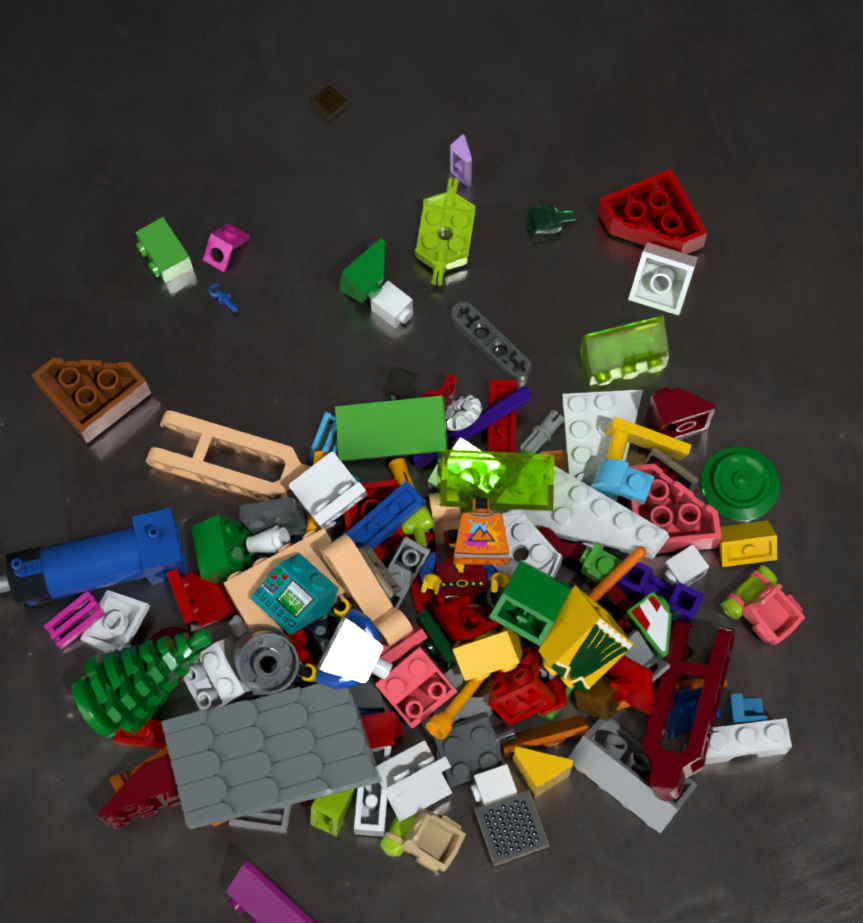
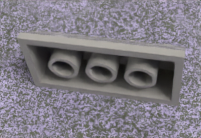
(620, 767)

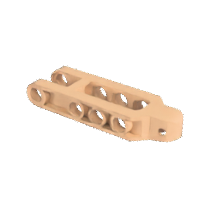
(223, 478)

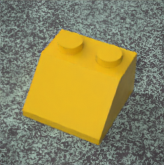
(488, 652)

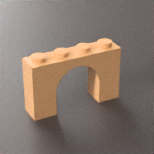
(243, 584)

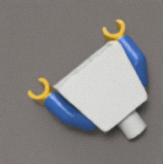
(351, 652)

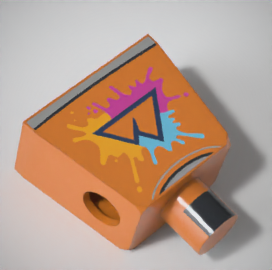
(481, 537)

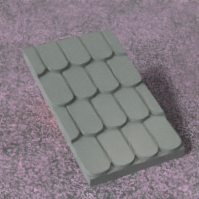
(268, 753)

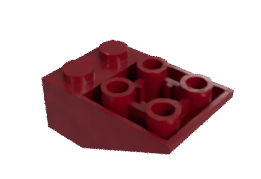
(142, 794)

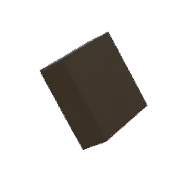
(329, 102)

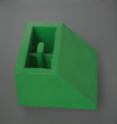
(221, 548)
(530, 602)

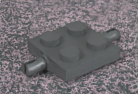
(471, 748)

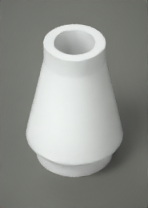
(268, 541)

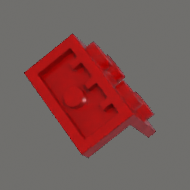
(200, 600)
(520, 691)

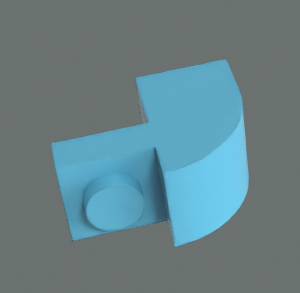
(617, 479)

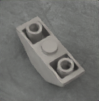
(405, 565)

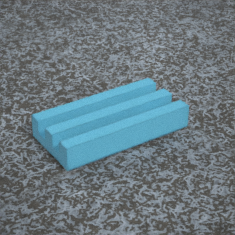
(320, 433)

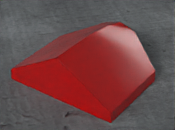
(464, 618)

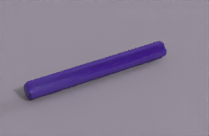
(485, 419)

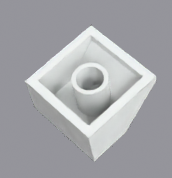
(662, 278)

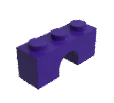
(681, 599)

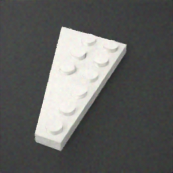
(593, 517)

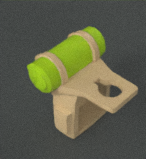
(427, 837)

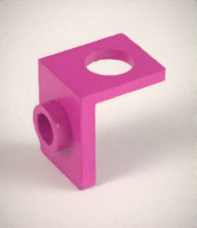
(226, 240)

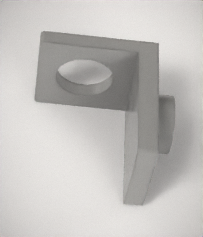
(642, 654)

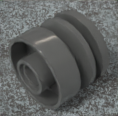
(268, 676)

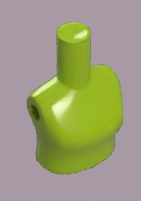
(419, 524)

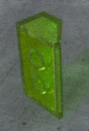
(625, 351)

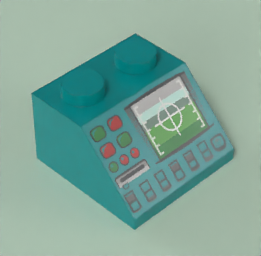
(295, 594)

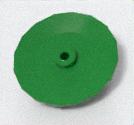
(740, 483)

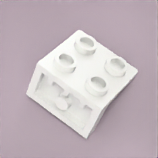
(327, 490)

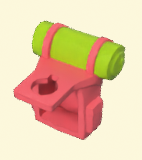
(765, 606)

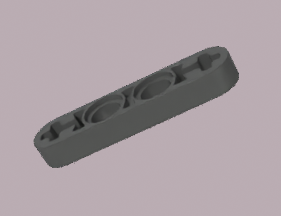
(493, 339)

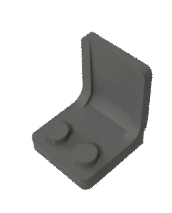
(278, 512)

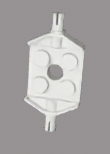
(524, 534)

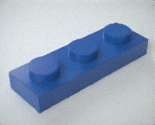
(387, 517)

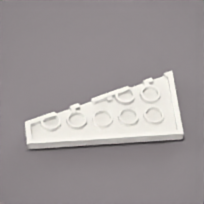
(585, 427)

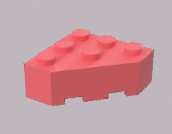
(678, 513)

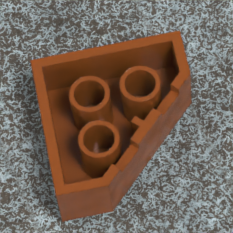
(91, 392)

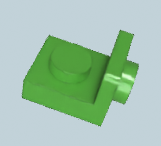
(598, 563)

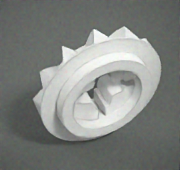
(458, 418)

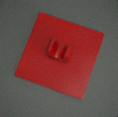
(632, 684)

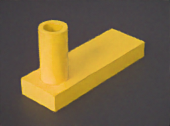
(625, 431)

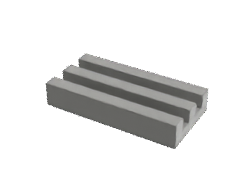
(283, 829)

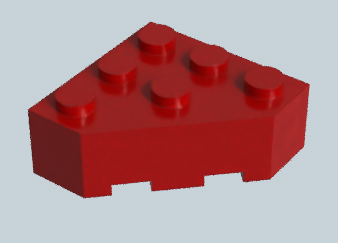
(654, 213)

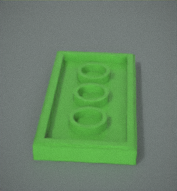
(391, 428)

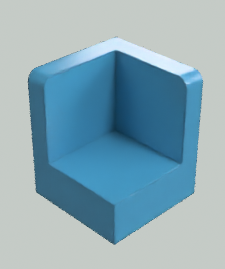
(744, 710)

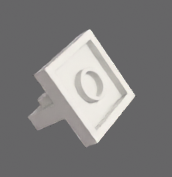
(413, 780)

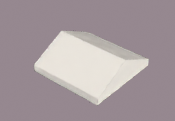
(118, 625)

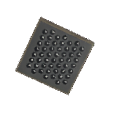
(511, 828)

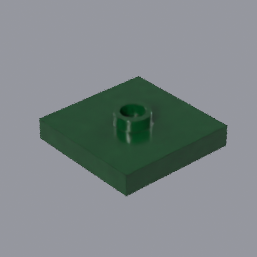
(436, 641)

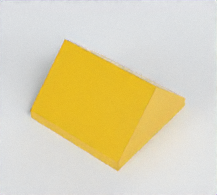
(540, 770)

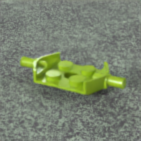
(445, 213)

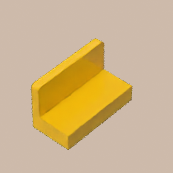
(747, 543)

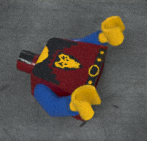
(452, 579)

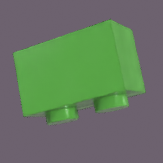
(164, 250)

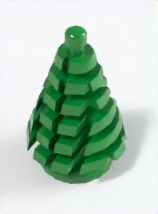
(130, 683)

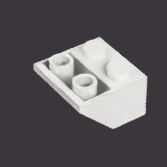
(215, 678)

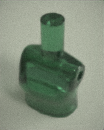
(548, 219)

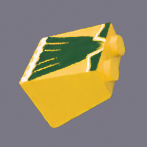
(583, 642)

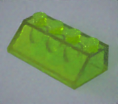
(504, 478)

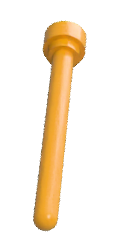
(441, 723)

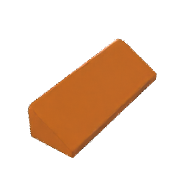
(547, 735)

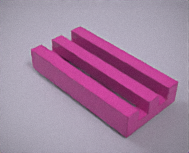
(67, 612)

